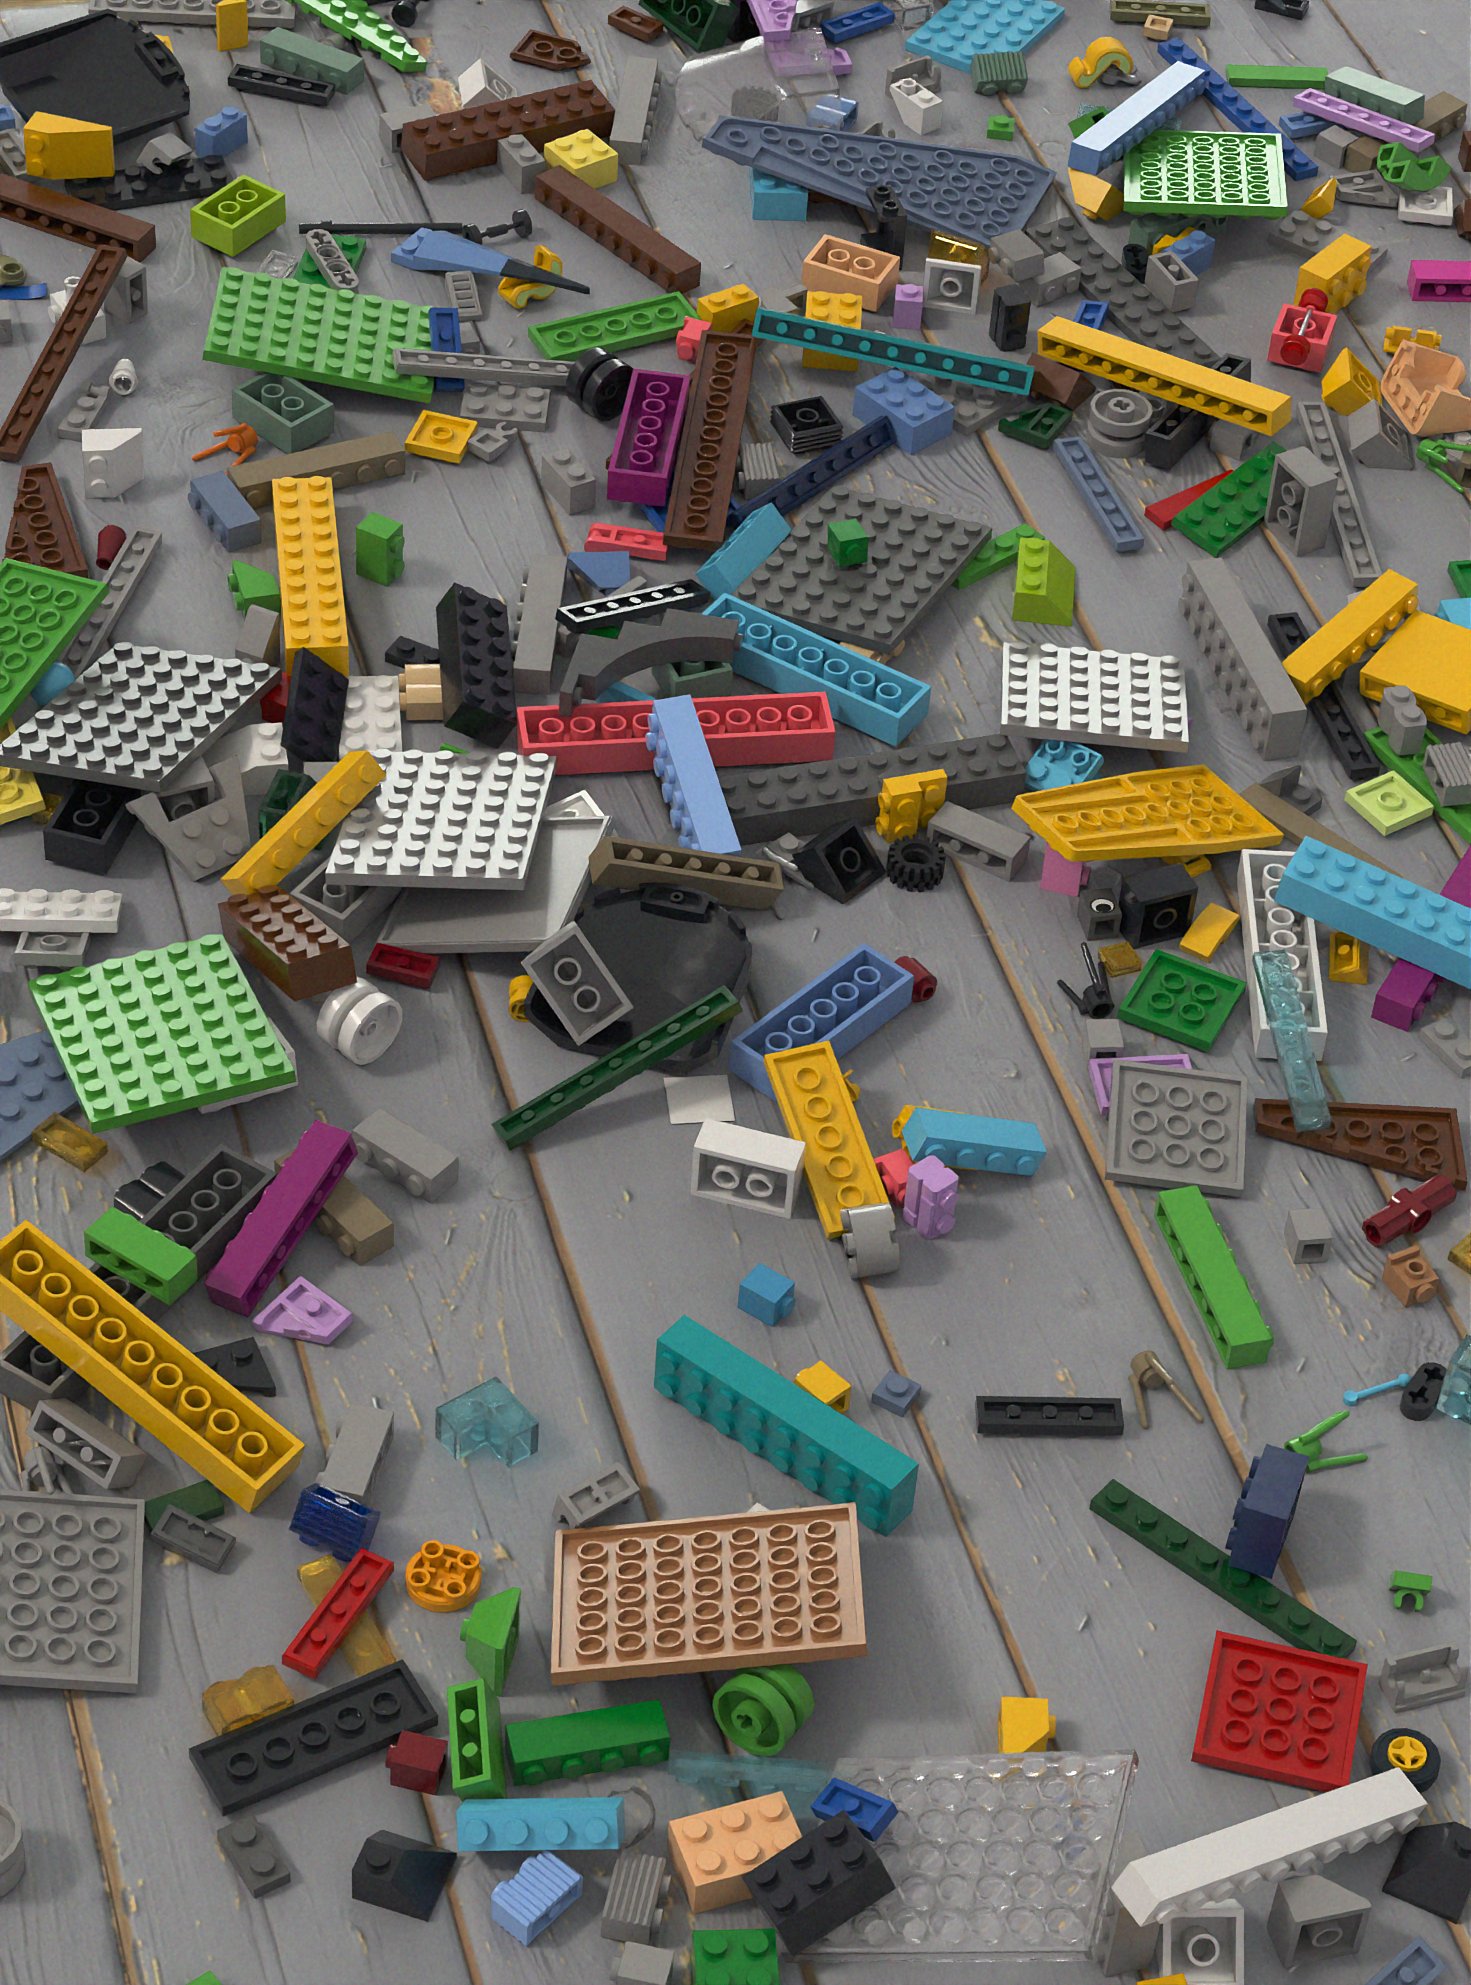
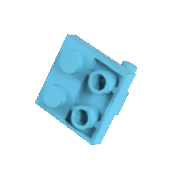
(1061, 765)

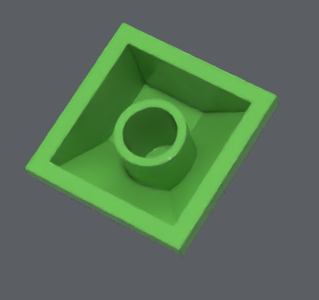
(493, 1636)

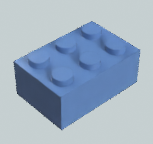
(913, 410)

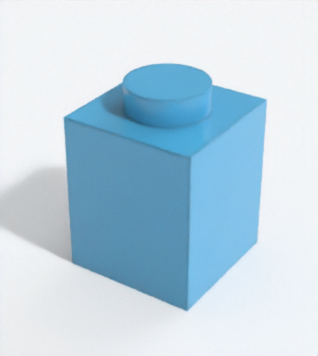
(766, 1295)

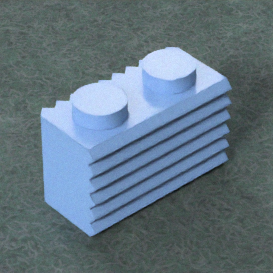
(535, 1896)

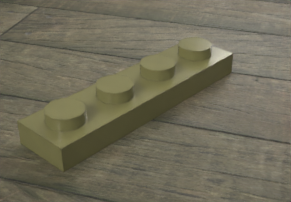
(1181, 13)

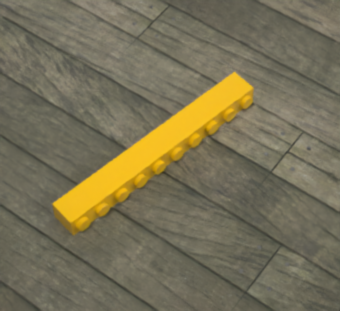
(1165, 376)

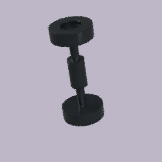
(405, 12)
(521, 224)

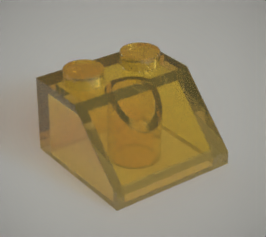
(960, 250)

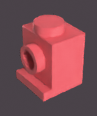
(689, 338)
(893, 1173)

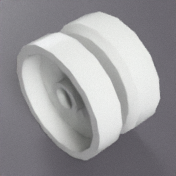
(359, 1021)

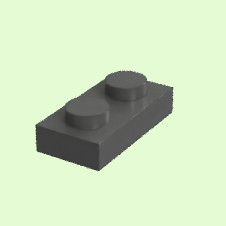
(253, 1856)

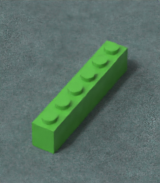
(1213, 1277)

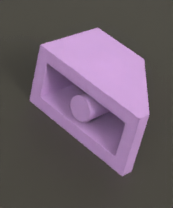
(907, 306)

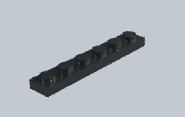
(632, 605)

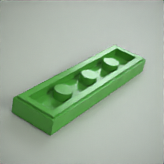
(1276, 76)

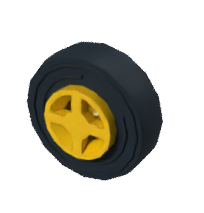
(1414, 1748)

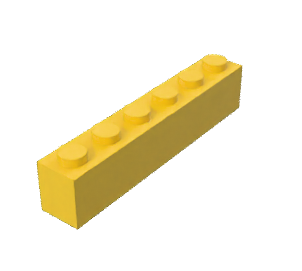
(1351, 633)
(305, 824)

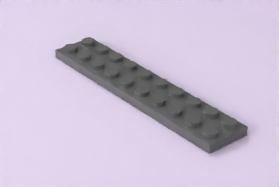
(1131, 304)

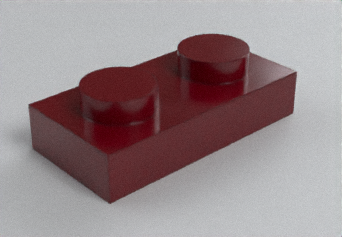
(403, 965)

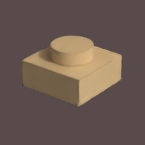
(1157, 27)

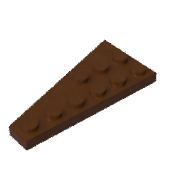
(41, 524)
(1393, 1137)

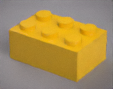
(1336, 271)
(838, 309)

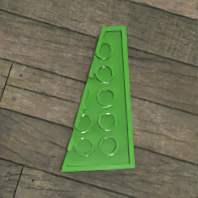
(358, 20)

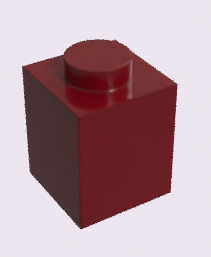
(417, 1762)

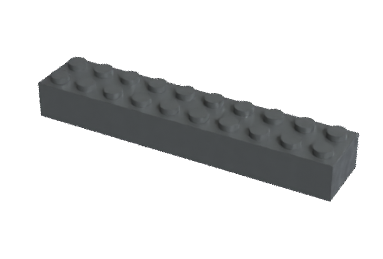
(822, 793)
(197, 1213)

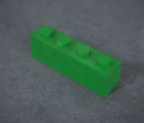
(587, 1742)

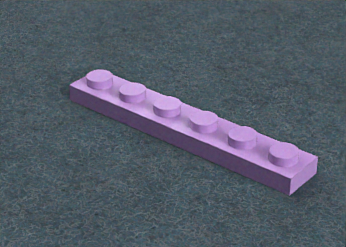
(1363, 120)

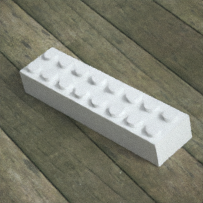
(1277, 927)

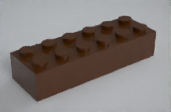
(287, 942)

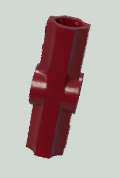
(1409, 1210)

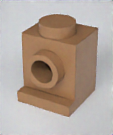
(1410, 1277)

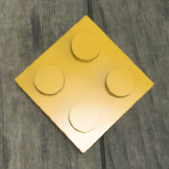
(440, 436)

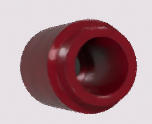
(924, 981)

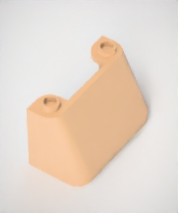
(1424, 390)

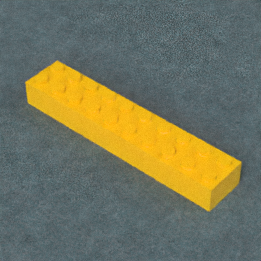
(309, 571)
(143, 1369)

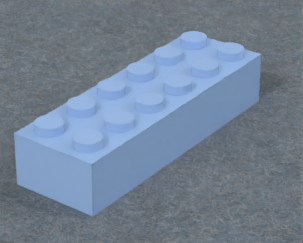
(689, 778)

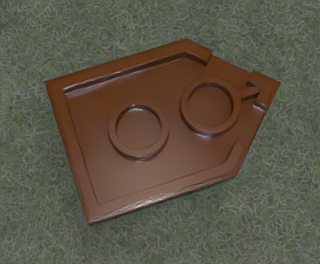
(549, 51)

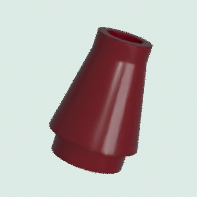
(109, 543)

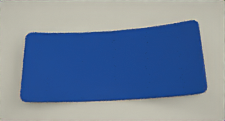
(24, 292)

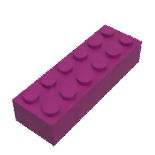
(648, 437)

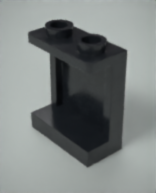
(890, 222)

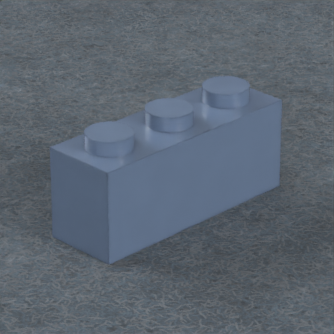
(225, 511)

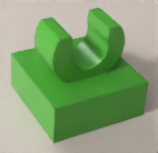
(1410, 1584)

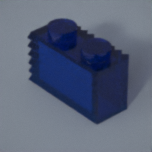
(334, 1521)

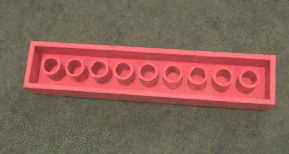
(734, 728)

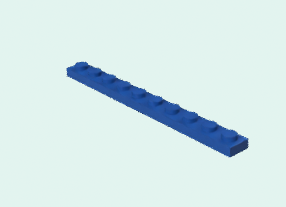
(1237, 108)

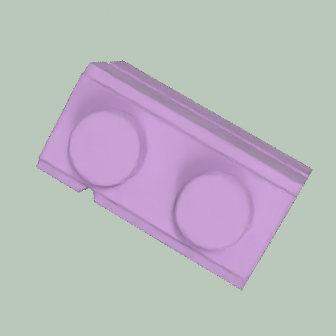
(930, 1197)

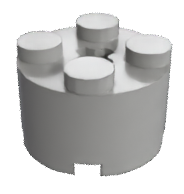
(870, 1240)

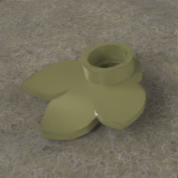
(11, 272)

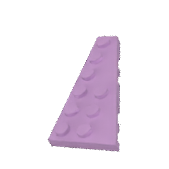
(774, 18)

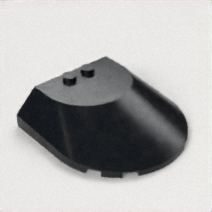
(665, 954)

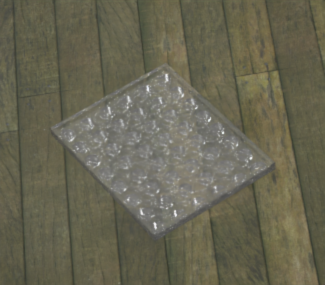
(988, 1857)

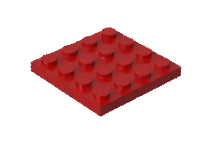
(1280, 1712)

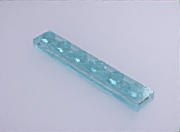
(1291, 1040)

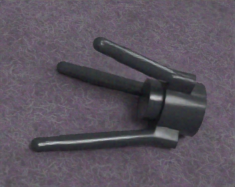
(1096, 997)

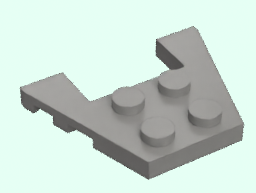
(208, 836)

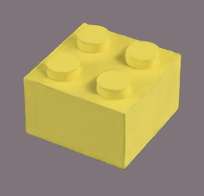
(584, 157)

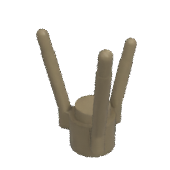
(1151, 1373)

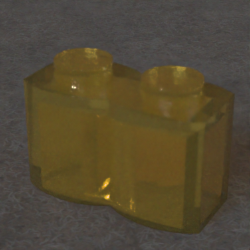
(245, 1699)

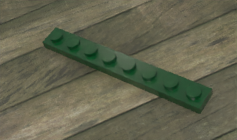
(616, 1068)
(1210, 1568)

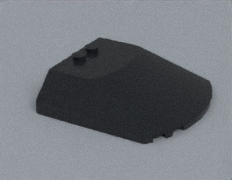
(97, 74)

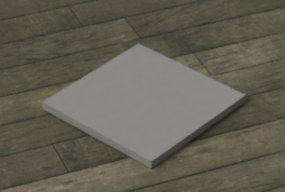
(504, 919)

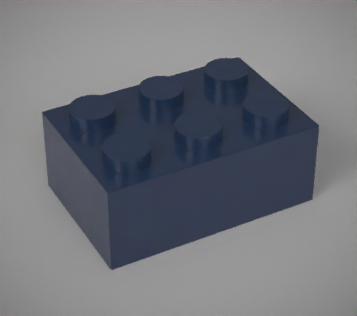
(1266, 1510)

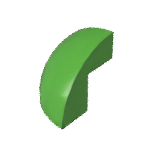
(1407, 171)

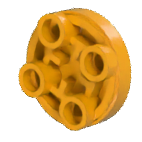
(443, 1577)

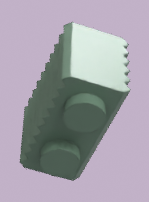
(998, 72)

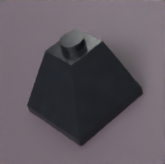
(1434, 1870)
(401, 1874)

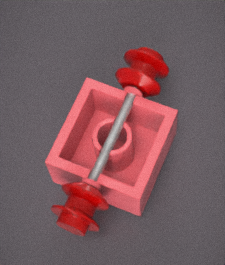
(1303, 333)

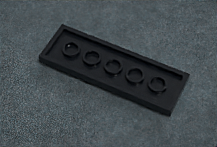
(141, 187)
(312, 1737)

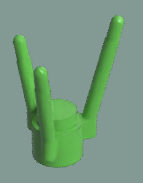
(1435, 454)
(1310, 1445)

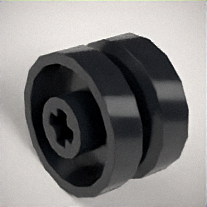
(599, 383)

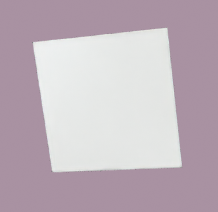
(698, 1098)

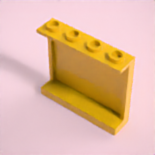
(1431, 661)

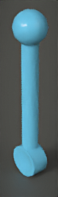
(1350, 1397)

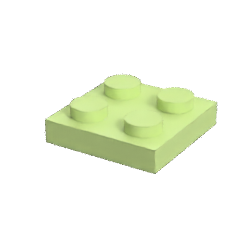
(1389, 803)

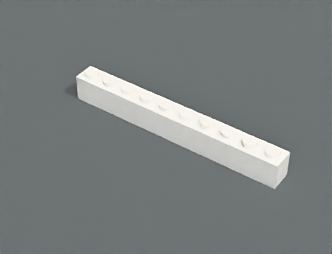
(1268, 1847)

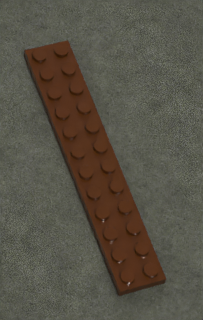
(710, 441)

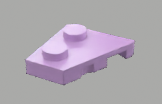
(304, 1314)

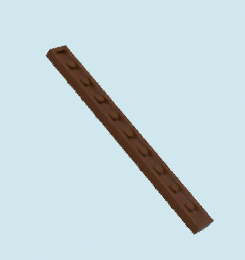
(59, 351)

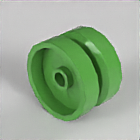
(763, 1707)

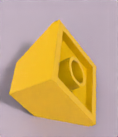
(1095, 195)
(1349, 385)

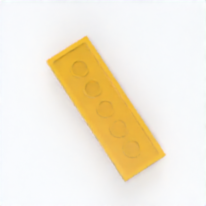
(822, 1115)

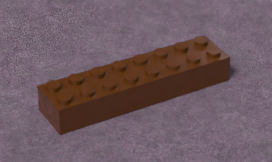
(471, 135)

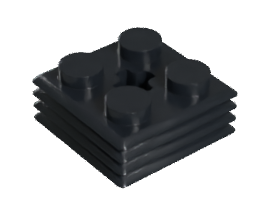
(806, 424)

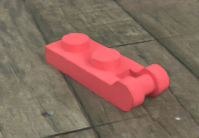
(618, 538)

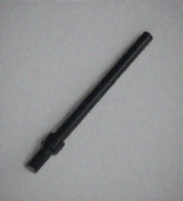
(378, 228)

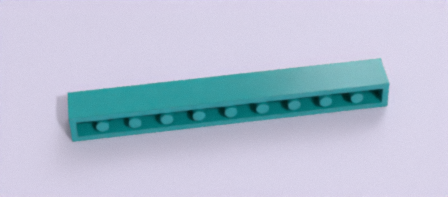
(893, 351)

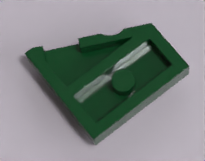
(1038, 425)

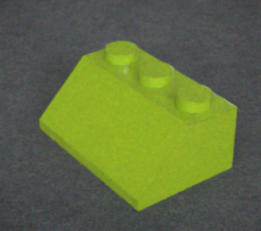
(1043, 584)

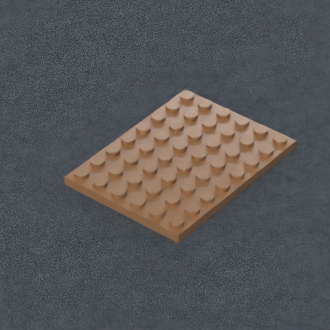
(707, 1594)

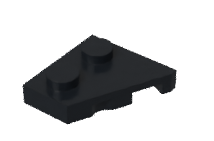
(240, 1366)

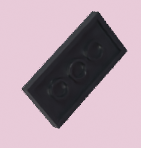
(314, 709)

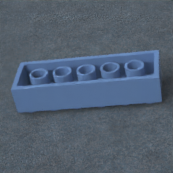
(837, 1006)

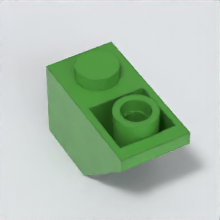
(253, 588)

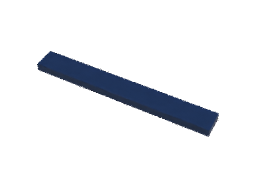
(821, 471)

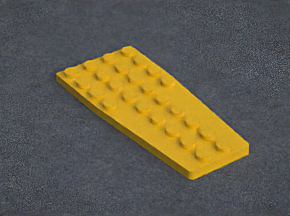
(1146, 816)

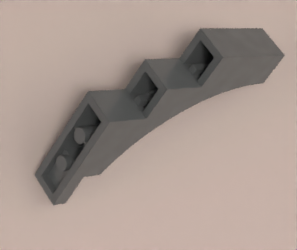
(682, 637)

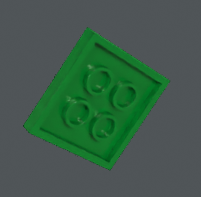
(1182, 1000)

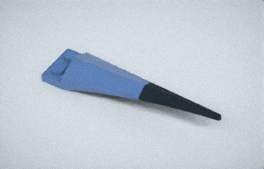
(450, 252)

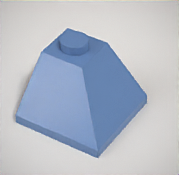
(601, 569)

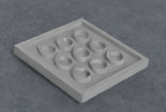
(1176, 1127)

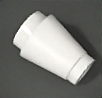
(123, 378)

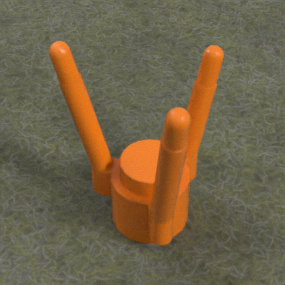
(241, 440)

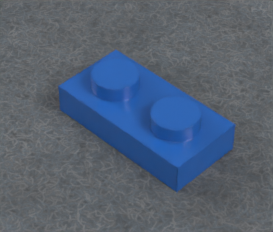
(865, 1809)

